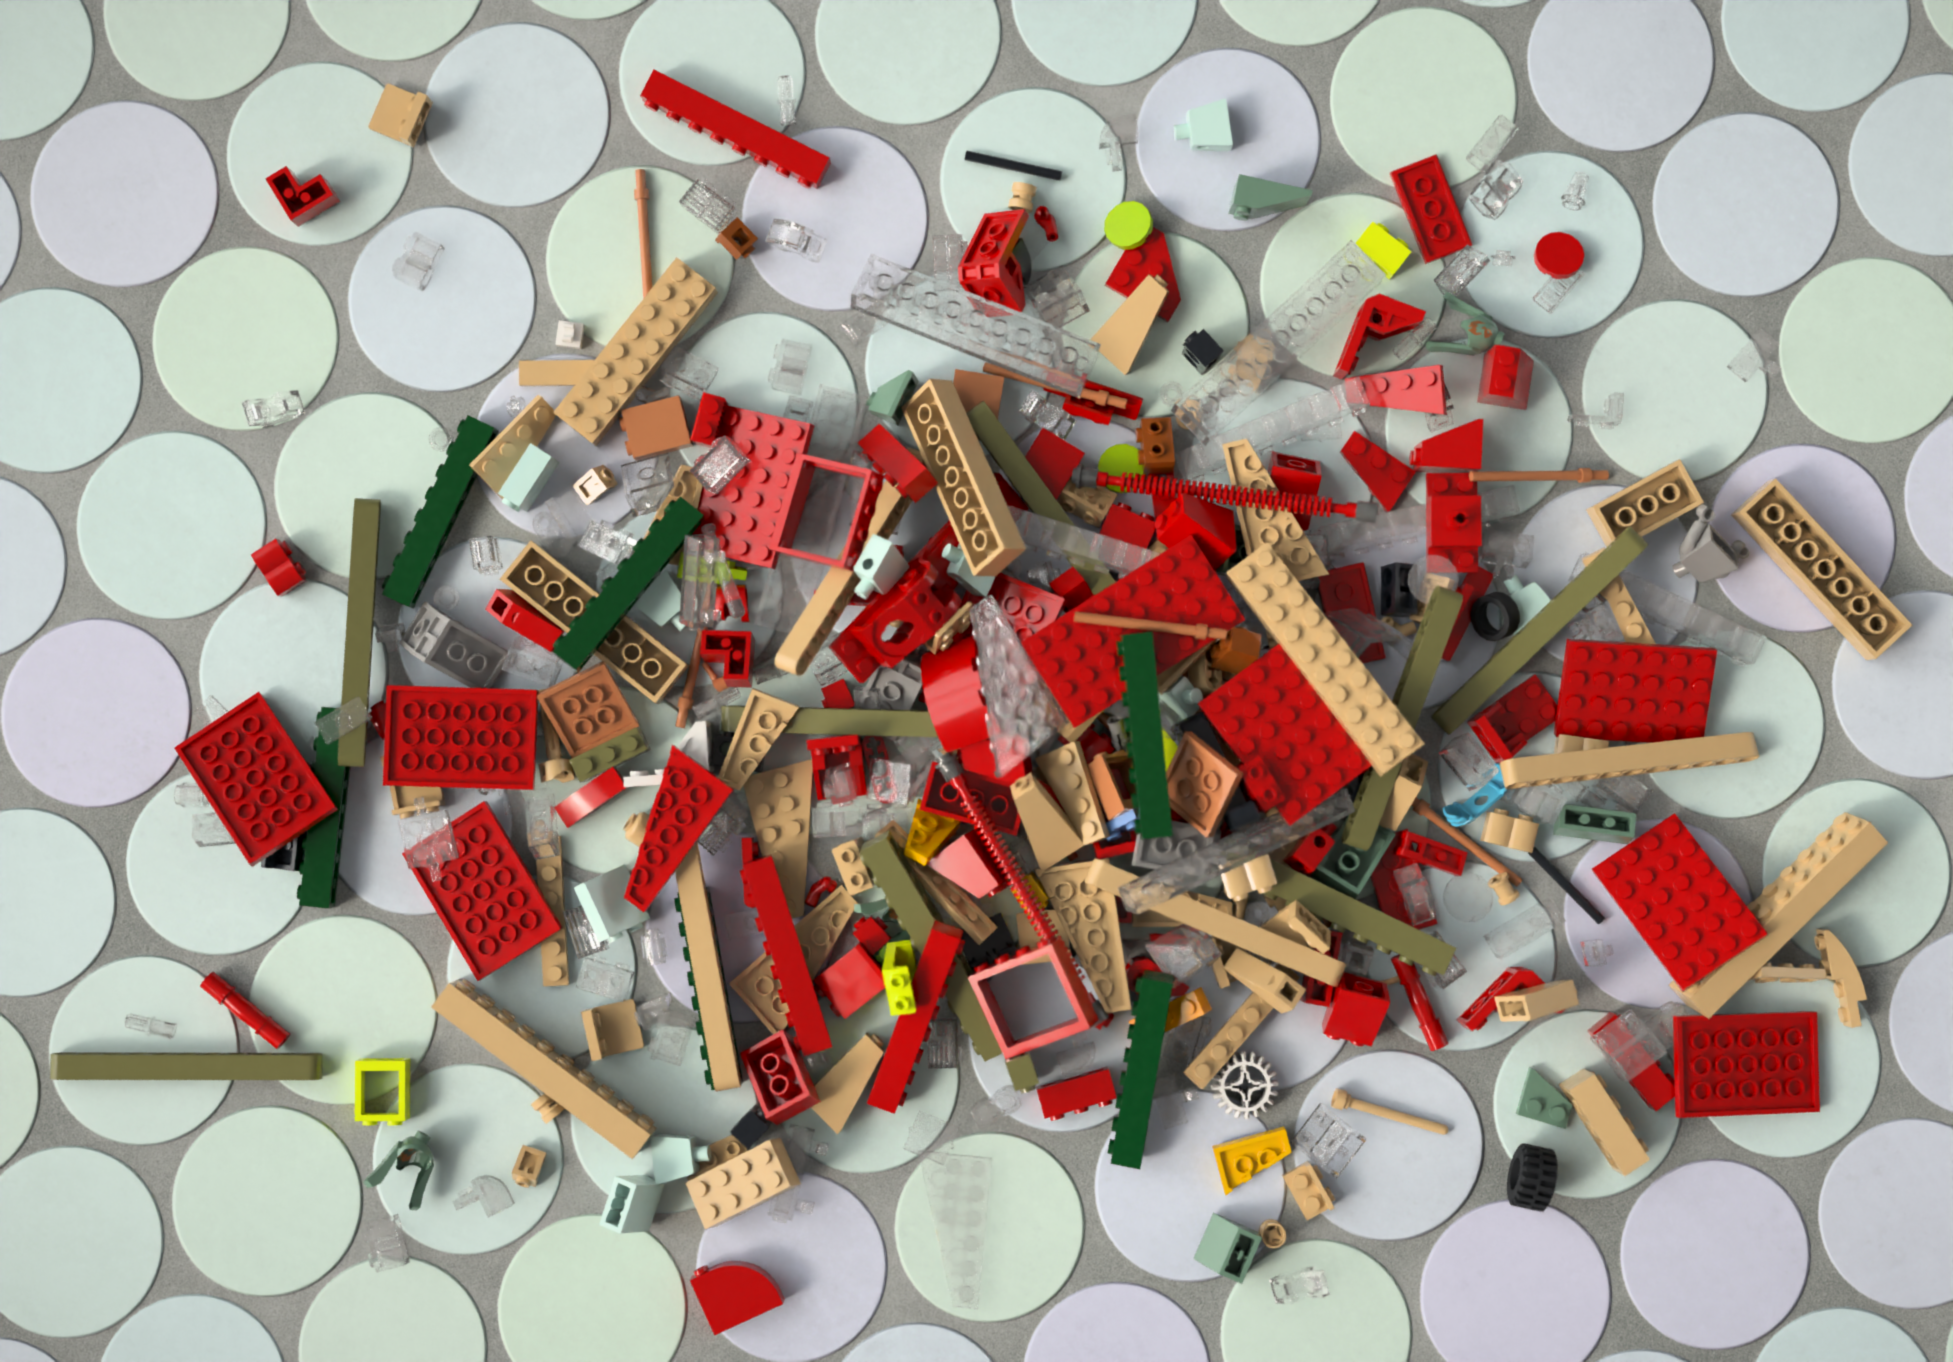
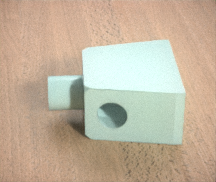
(1207, 128)
(879, 567)
(961, 572)
(1529, 599)
(662, 601)
(1182, 698)
(676, 1156)

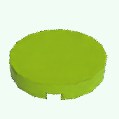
(1128, 225)
(1120, 459)

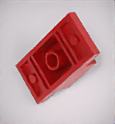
(1453, 519)

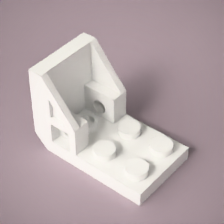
(695, 744)

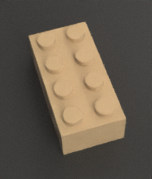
(1646, 503)
(1604, 1121)
(743, 1183)

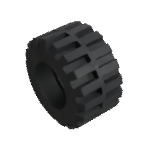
(1532, 1177)

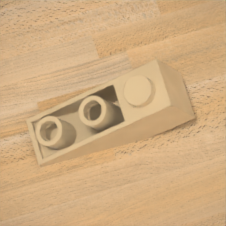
(1265, 981)

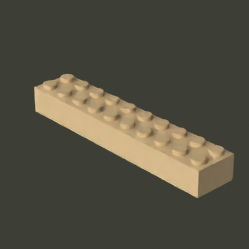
(1324, 659)
(1790, 904)
(544, 1067)

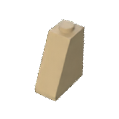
(1405, 789)
(1537, 1001)

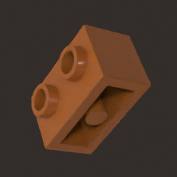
(1156, 445)
(1237, 651)

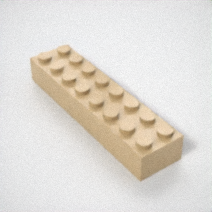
(636, 351)
(963, 478)
(1821, 570)
(563, 596)

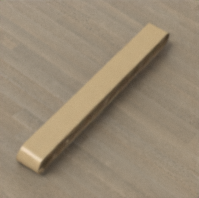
(837, 589)
(1628, 760)
(1228, 928)
(707, 972)

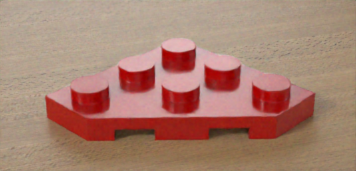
(1146, 260)

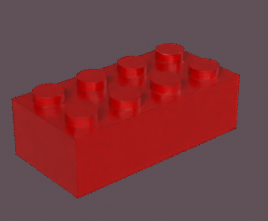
(995, 795)

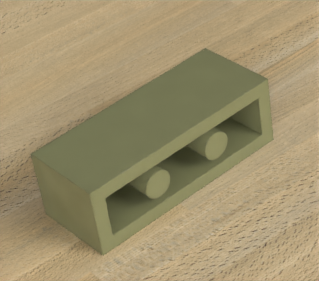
(610, 754)
(1022, 1072)

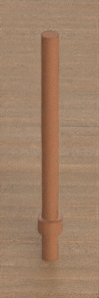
(641, 195)
(1101, 397)
(1582, 475)
(1200, 631)
(686, 702)
(1421, 807)

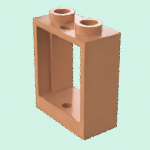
(1105, 782)

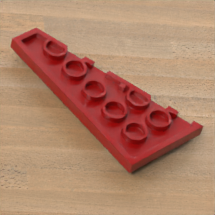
(679, 816)

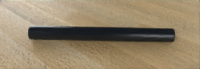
(1013, 165)
(1563, 882)

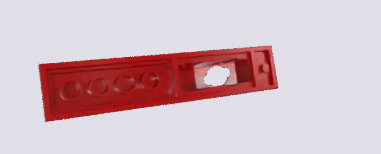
(909, 601)

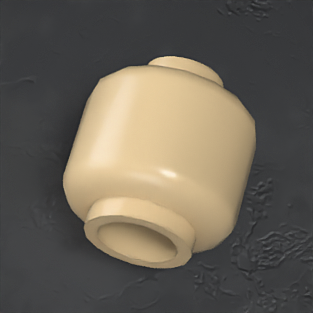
(636, 827)

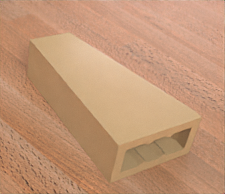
(1131, 323)
(1045, 822)
(846, 1080)

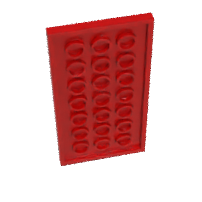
(1082, 658)

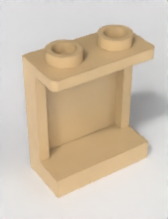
(403, 798)
(854, 873)

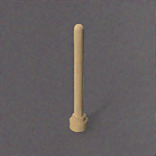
(1343, 1100)

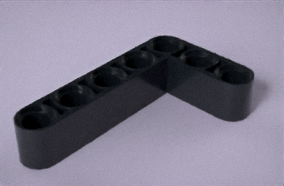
(1239, 812)

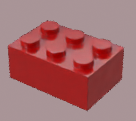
(779, 1077)

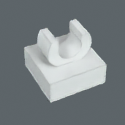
(570, 334)

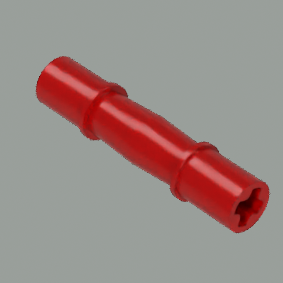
(1420, 1004)
(245, 1010)

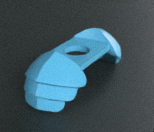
(1469, 811)

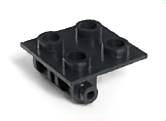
(992, 947)

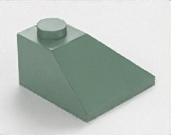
(892, 396)

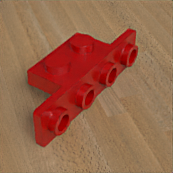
(1098, 413)
(1472, 588)

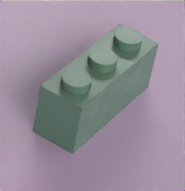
(1595, 824)

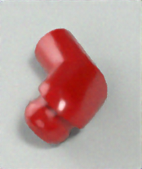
(1047, 222)
(819, 887)

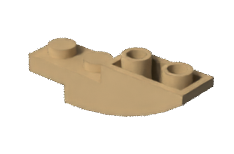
(1842, 969)

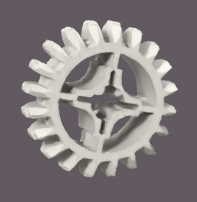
(1256, 1085)

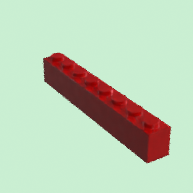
(735, 129)
(787, 955)
(913, 1028)

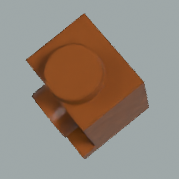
(737, 231)

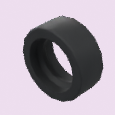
(1509, 611)

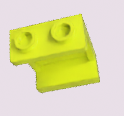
(898, 974)

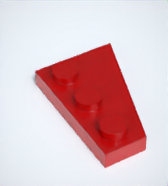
(1379, 470)

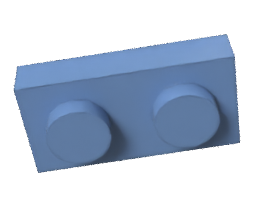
(1121, 824)

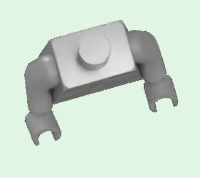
(1706, 552)

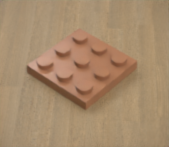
(587, 709)
(1200, 784)

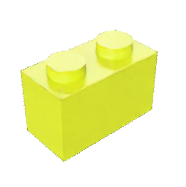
(1383, 248)

